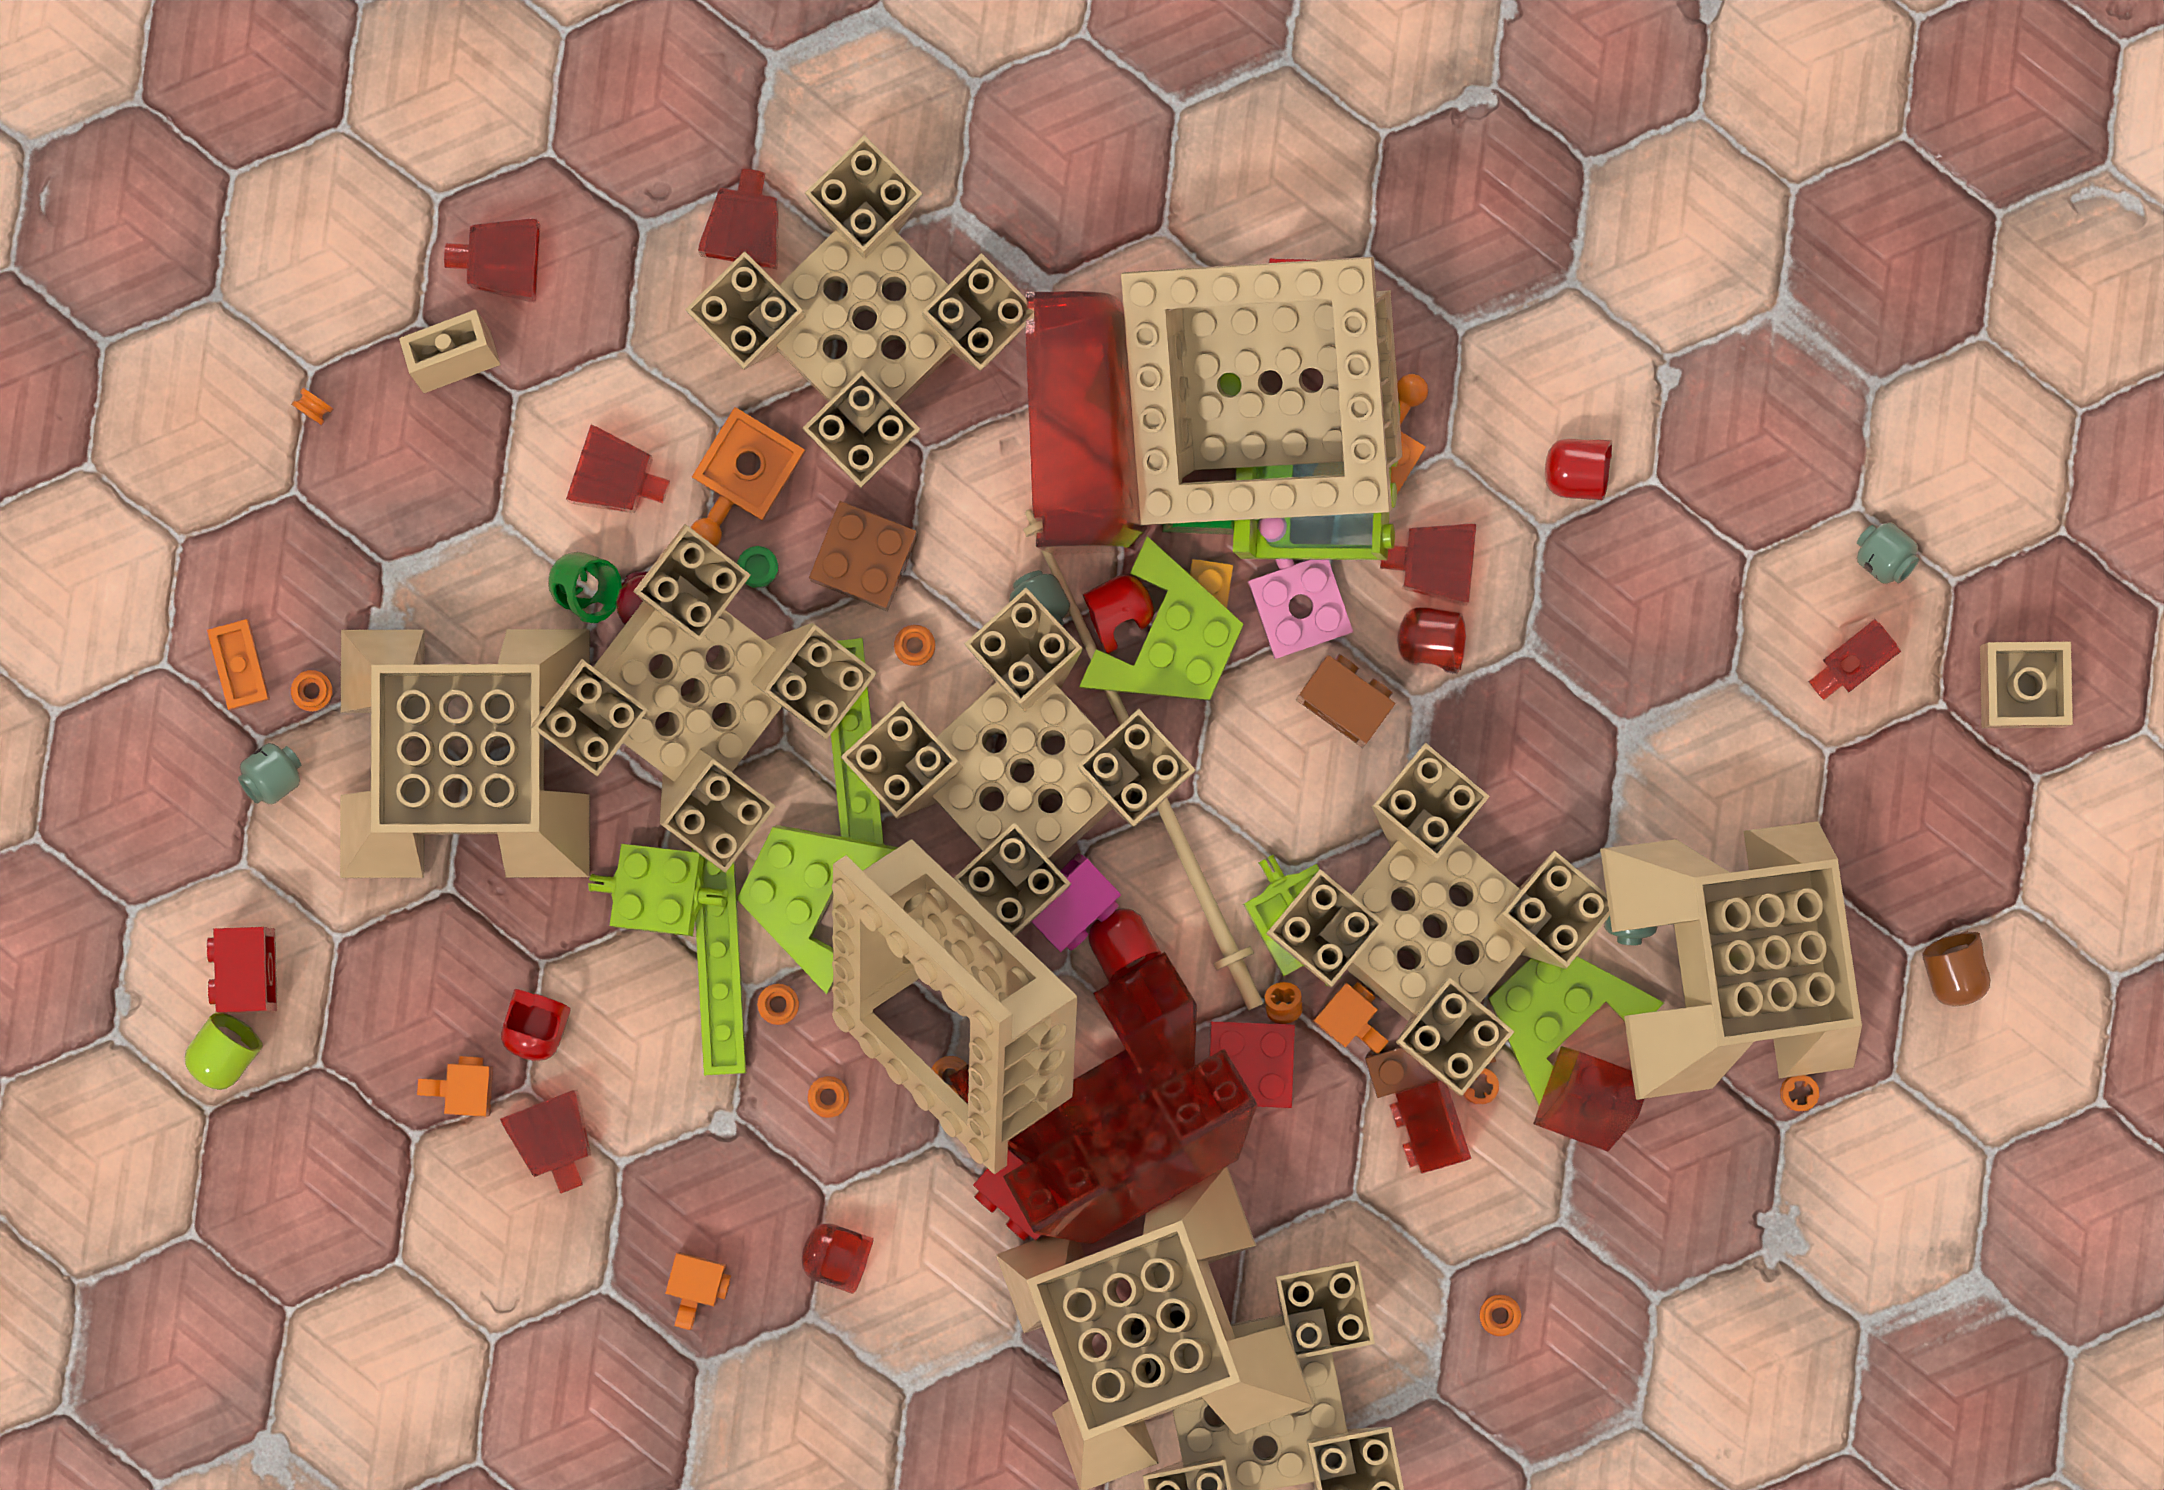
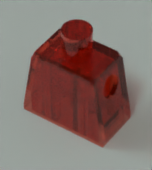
(743, 223)
(500, 258)
(614, 475)
(1436, 561)
(1870, 645)
(551, 1138)

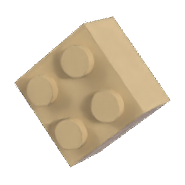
(2026, 685)

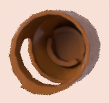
(1959, 975)

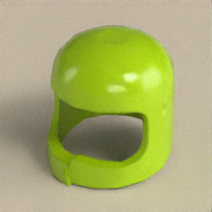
(218, 1059)

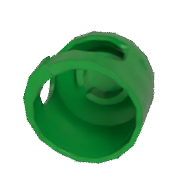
(564, 578)

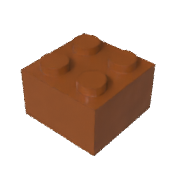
(863, 556)
(1346, 699)

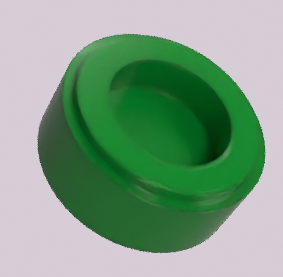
(761, 566)

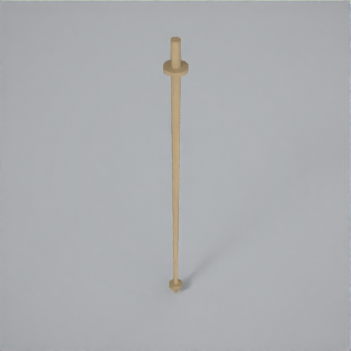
(1232, 956)

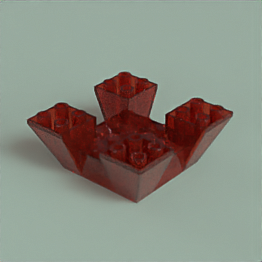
(1134, 1123)

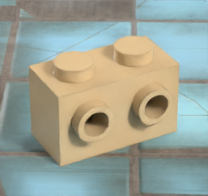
(449, 351)

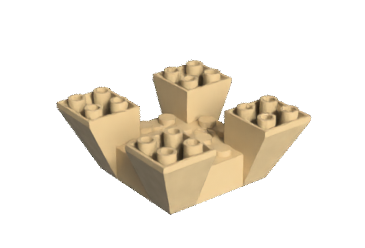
(866, 207)
(753, 676)
(409, 700)
(1093, 774)
(1756, 957)
(1440, 998)
(1323, 1315)
(1110, 1396)

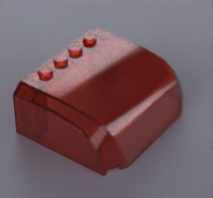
(1081, 424)

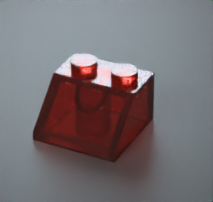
(1588, 1100)
(1430, 1127)

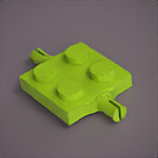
(657, 890)
(1272, 903)

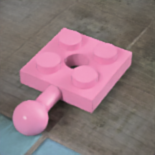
(1275, 590)

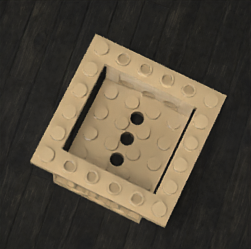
(1248, 320)
(915, 923)

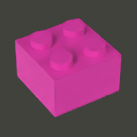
(1078, 906)

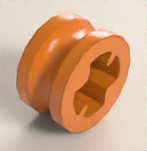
(312, 406)
(1284, 993)
(1490, 1078)
(1810, 1100)

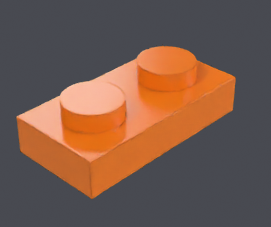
(238, 664)

